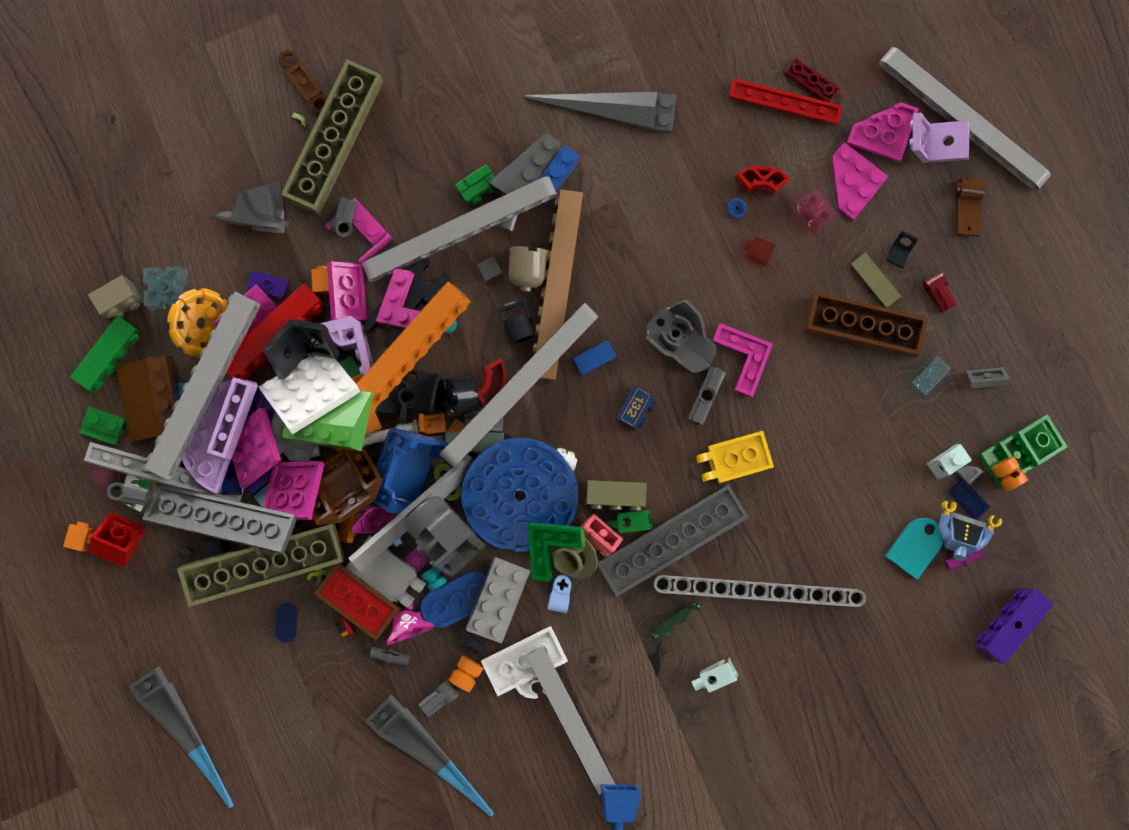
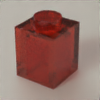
(759, 250)

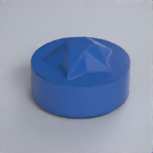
(737, 208)

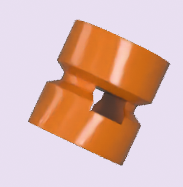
(1009, 473)
(466, 673)

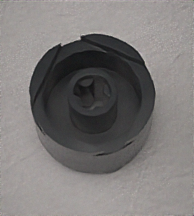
(458, 396)

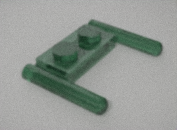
(667, 625)

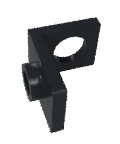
(899, 251)

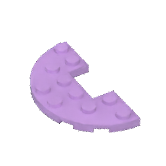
(205, 467)

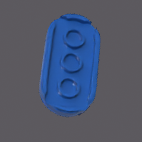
(452, 600)

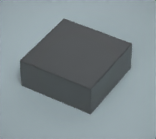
(489, 269)

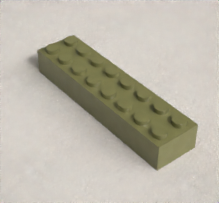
(332, 137)
(256, 567)

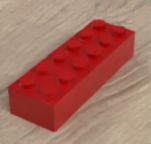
(300, 305)

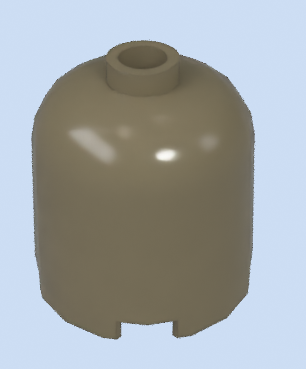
(526, 267)

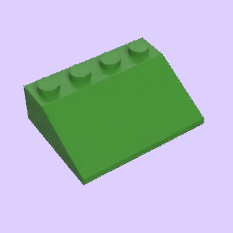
(340, 427)

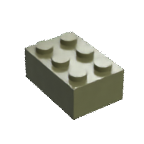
(616, 495)

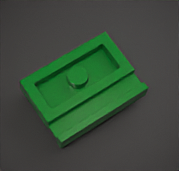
(102, 426)

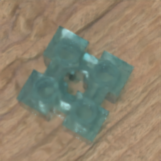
(157, 279)

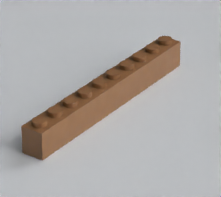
(559, 271)

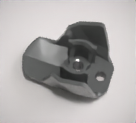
(258, 208)
(692, 346)

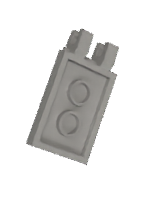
(390, 576)

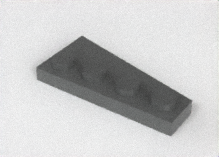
(527, 166)

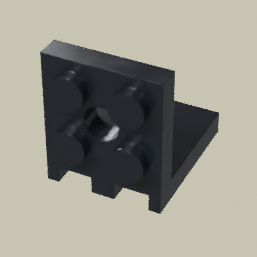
(299, 340)

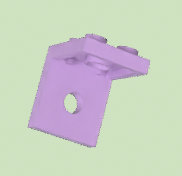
(930, 138)

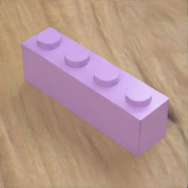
(232, 418)

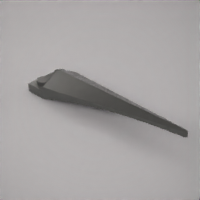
(641, 109)

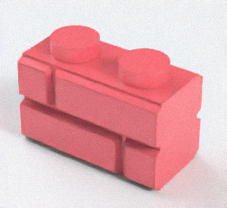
(601, 535)

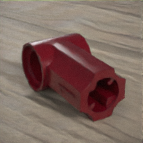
(938, 288)

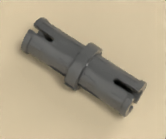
(390, 656)

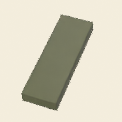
(875, 280)

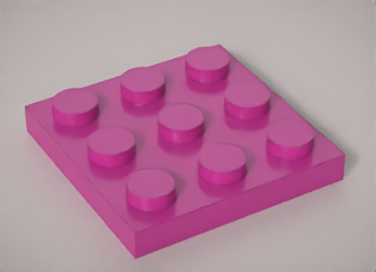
(255, 449)
(294, 488)

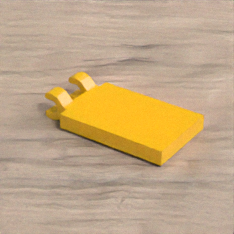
(737, 458)

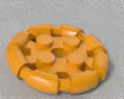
(190, 317)

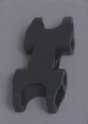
(419, 292)

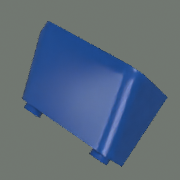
(405, 467)

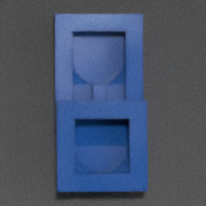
(594, 358)

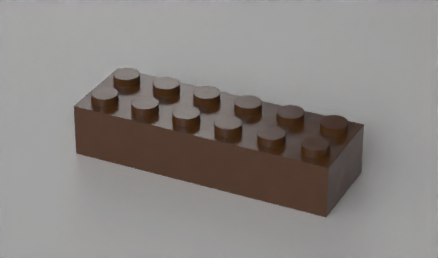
(865, 324)

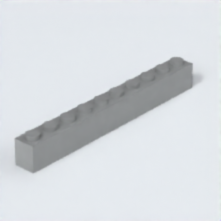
(202, 386)

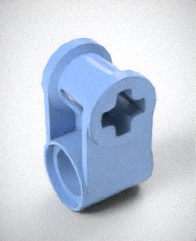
(559, 597)

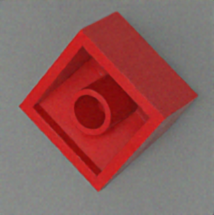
(116, 539)

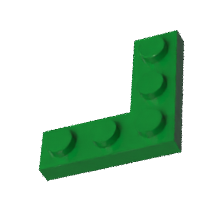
(540, 539)

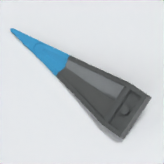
(163, 703)
(404, 731)

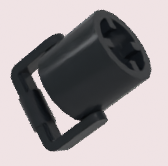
(519, 326)

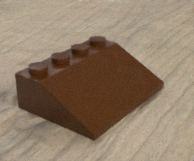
(148, 395)

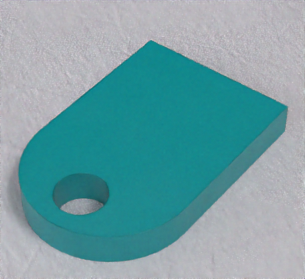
(915, 548)

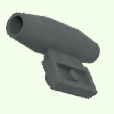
(293, 450)

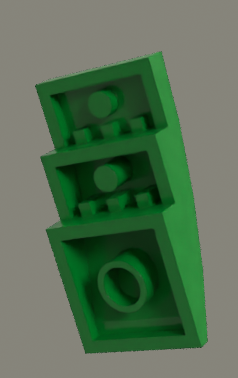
(1028, 445)

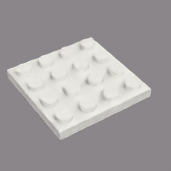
(309, 391)

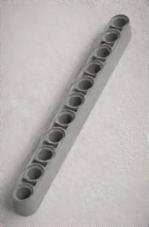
(955, 110)
(459, 229)
(518, 385)
(768, 589)

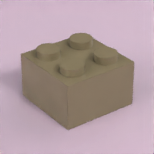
(116, 298)

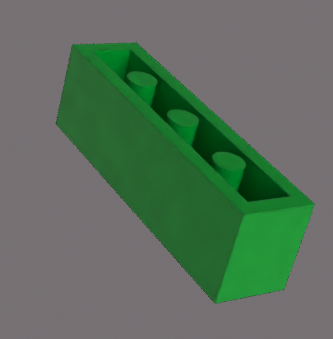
(105, 354)

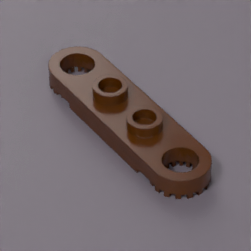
(302, 80)

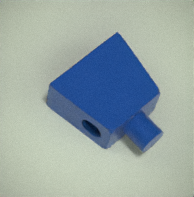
(619, 803)

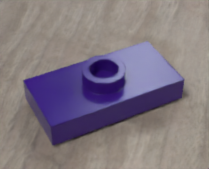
(269, 284)

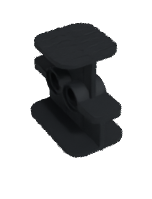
(424, 395)

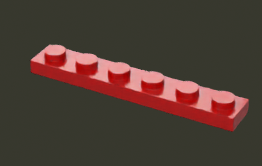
(785, 101)

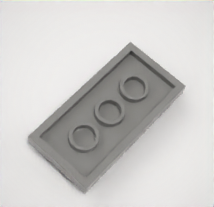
(497, 600)

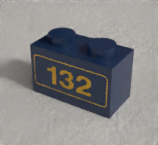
(635, 407)

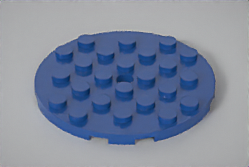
(514, 467)

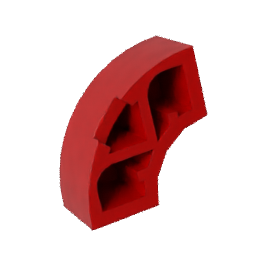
(762, 178)

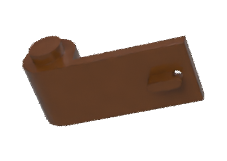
(969, 198)

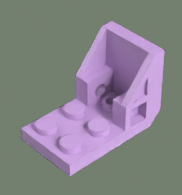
(342, 330)

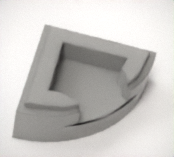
(969, 473)

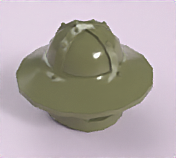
(574, 561)

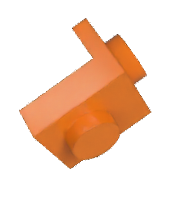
(432, 424)

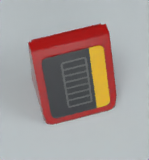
(344, 627)

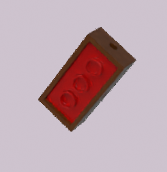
(357, 601)

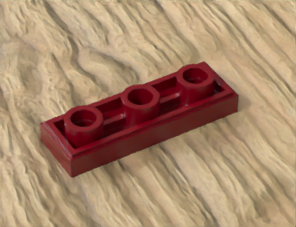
(802, 73)

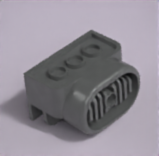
(443, 536)

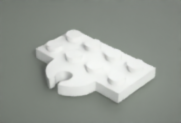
(512, 669)

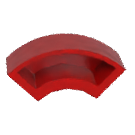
(493, 382)

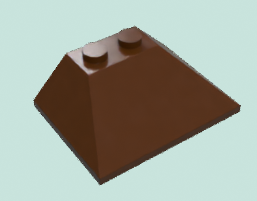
(346, 486)

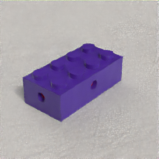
(1013, 624)

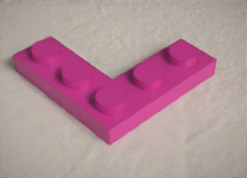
(392, 308)
(754, 347)

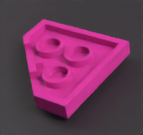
(884, 132)
(854, 180)

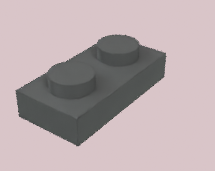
(987, 377)

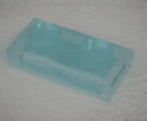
(930, 376)

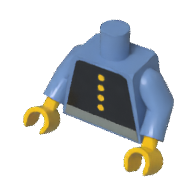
(964, 533)

